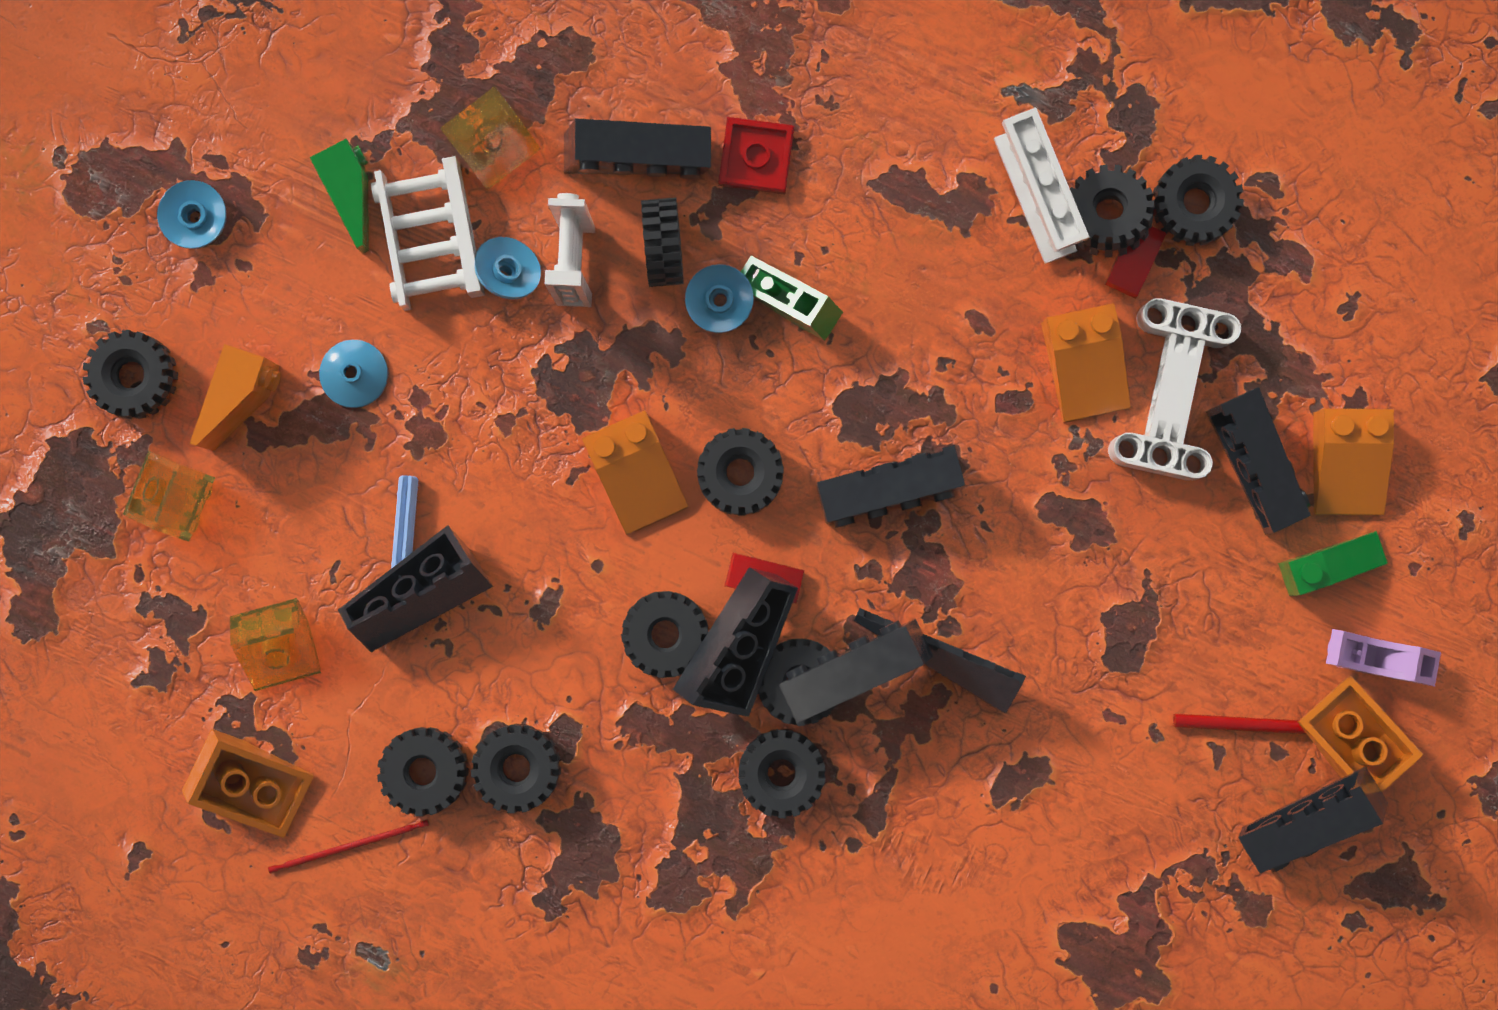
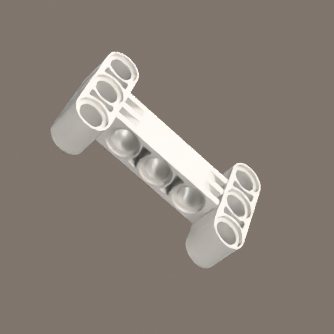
(1174, 388)

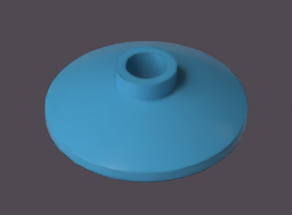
(180, 203)
(514, 259)
(717, 281)
(370, 377)

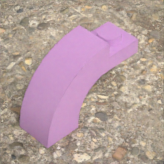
(1383, 658)

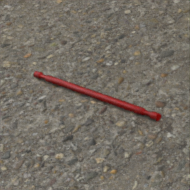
(348, 846)

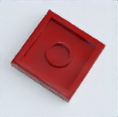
(756, 155)

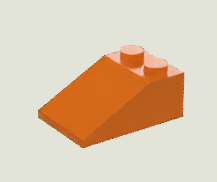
(1087, 362)
(236, 390)
(1352, 460)
(635, 472)
(1357, 734)
(246, 784)

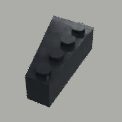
(636, 148)
(1260, 461)
(890, 486)
(415, 591)
(739, 645)
(856, 670)
(1315, 821)

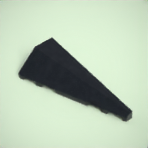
(976, 675)

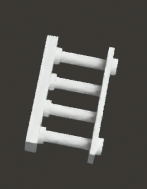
(1040, 186)
(454, 211)
(566, 280)

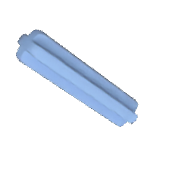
(404, 518)

